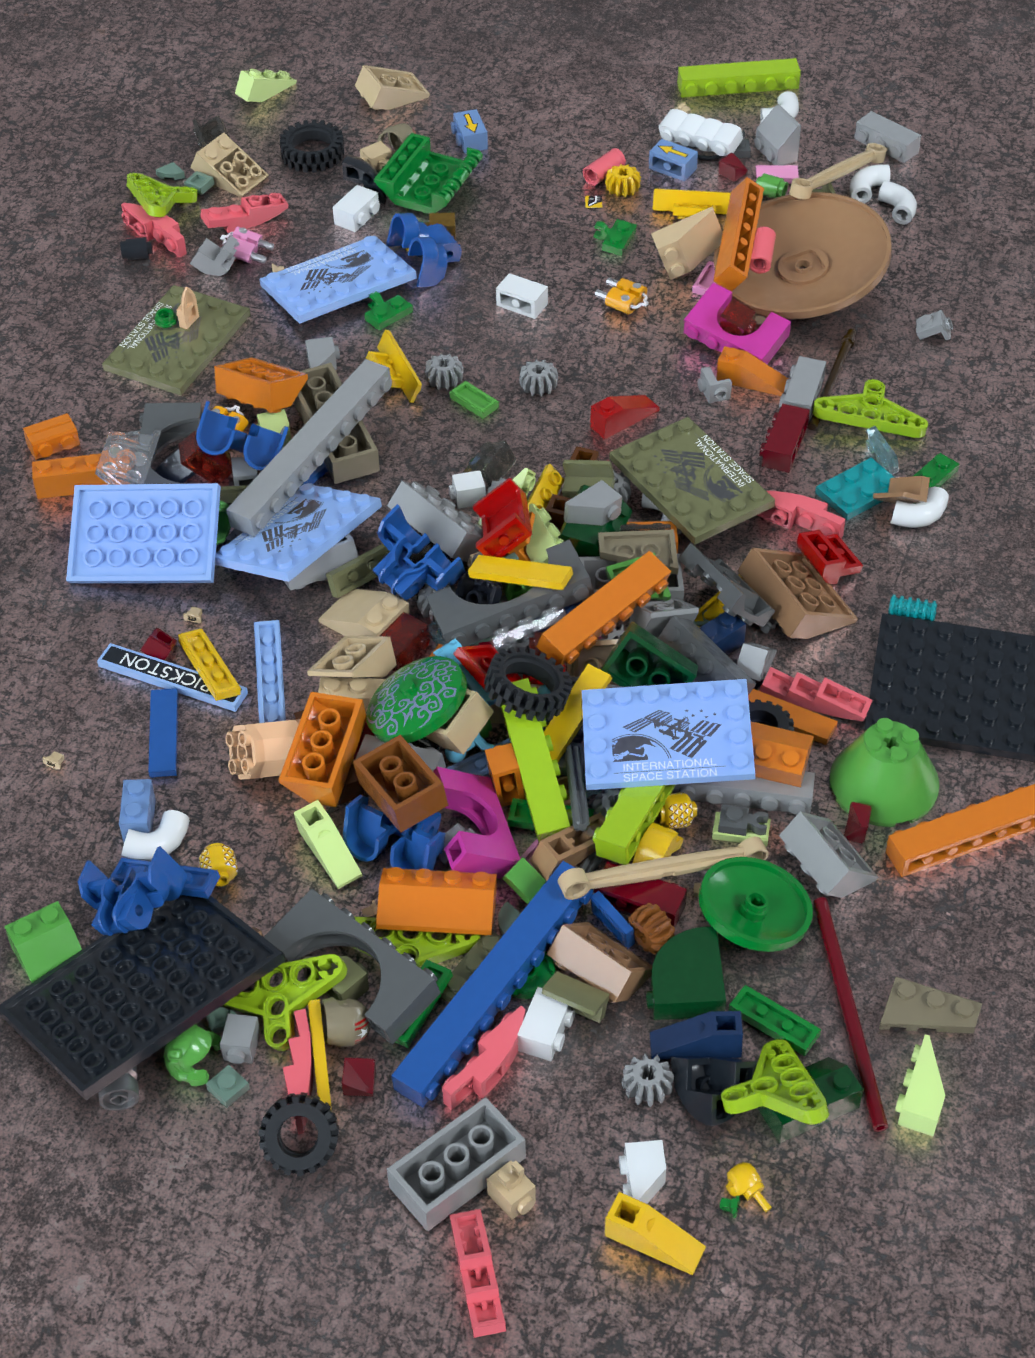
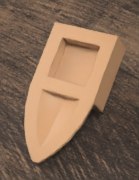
(188, 310)

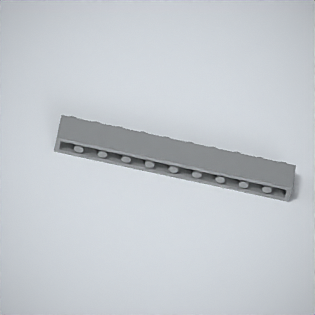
(309, 448)
(751, 793)

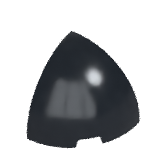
(362, 172)
(702, 1081)

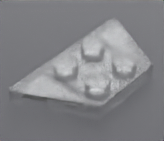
(127, 457)

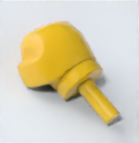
(746, 1181)

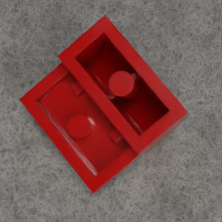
(828, 555)

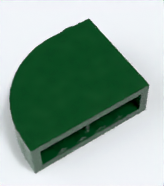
(687, 976)

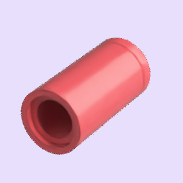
(597, 170)
(762, 250)

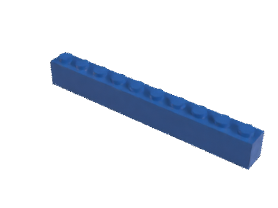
(486, 992)

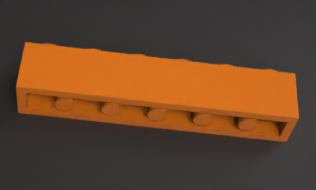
(738, 234)
(604, 609)
(962, 831)

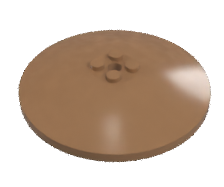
(838, 243)

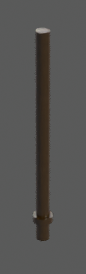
(846, 343)

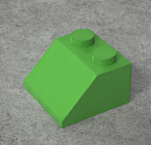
(42, 940)

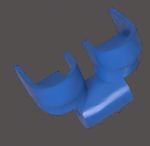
(431, 241)
(218, 434)
(399, 571)
(368, 831)
(132, 903)

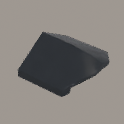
(172, 468)

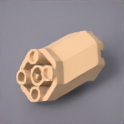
(260, 748)

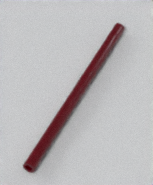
(850, 1015)

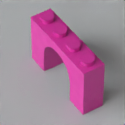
(703, 326)
(477, 799)

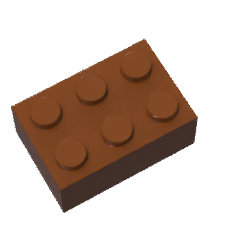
(400, 783)

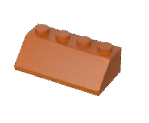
(259, 383)
(61, 475)
(324, 747)
(780, 754)
(436, 901)

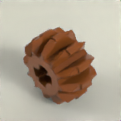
(651, 927)

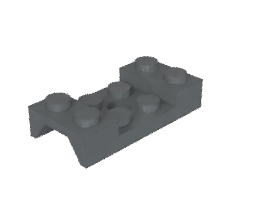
(734, 591)

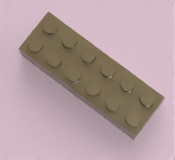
(356, 452)

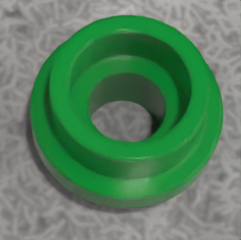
(165, 318)

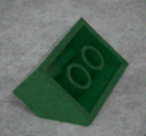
(585, 536)
(646, 661)
(838, 1087)

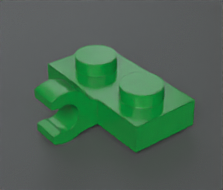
(616, 238)
(386, 313)

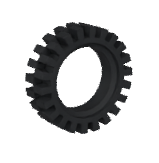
(314, 159)
(520, 700)

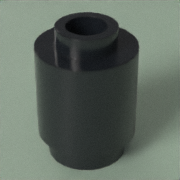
(136, 248)

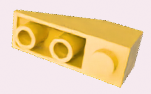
(651, 1233)

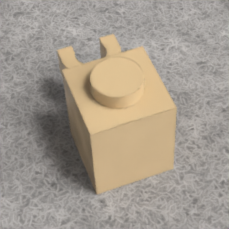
(376, 154)
(512, 1189)

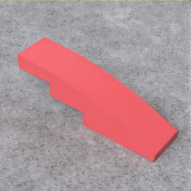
(819, 697)
(300, 1075)
(477, 1273)

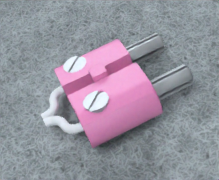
(248, 245)

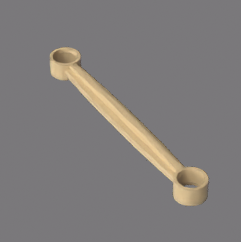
(802, 188)
(577, 883)

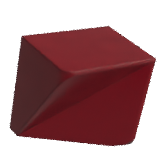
(731, 167)
(159, 644)
(857, 822)
(358, 1077)

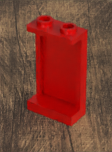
(503, 519)

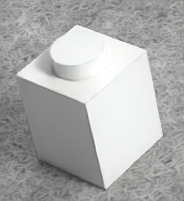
(467, 488)

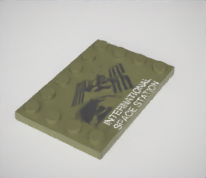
(174, 355)
(691, 480)

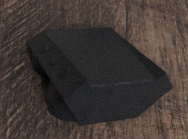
(478, 590)

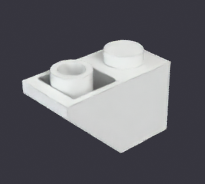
(644, 1169)

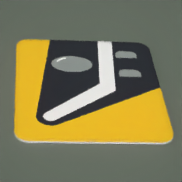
(593, 201)

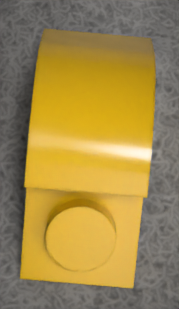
(657, 843)

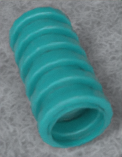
(912, 608)

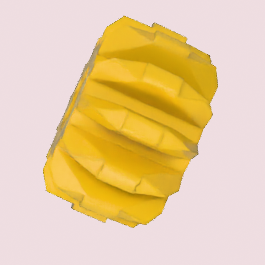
(623, 180)

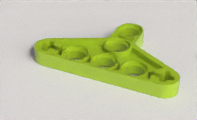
(156, 196)
(882, 412)
(423, 945)
(291, 991)
(780, 1085)

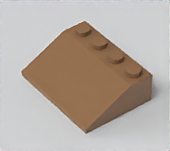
(797, 593)

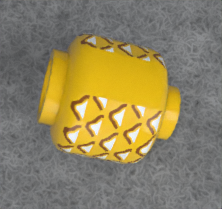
(677, 811)
(219, 858)

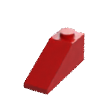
(619, 413)

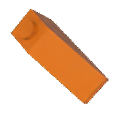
(749, 372)

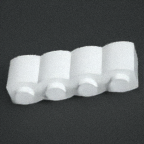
(700, 132)

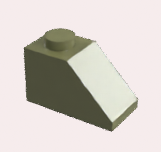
(353, 984)

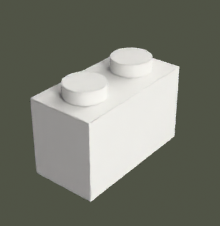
(356, 208)
(522, 296)
(544, 1026)

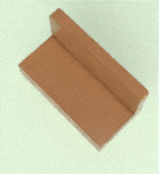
(906, 489)

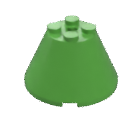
(888, 772)

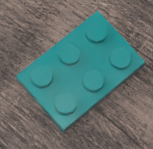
(853, 489)

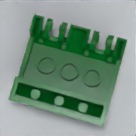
(422, 177)

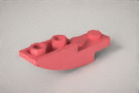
(250, 213)
(161, 228)
(803, 511)
(483, 1072)

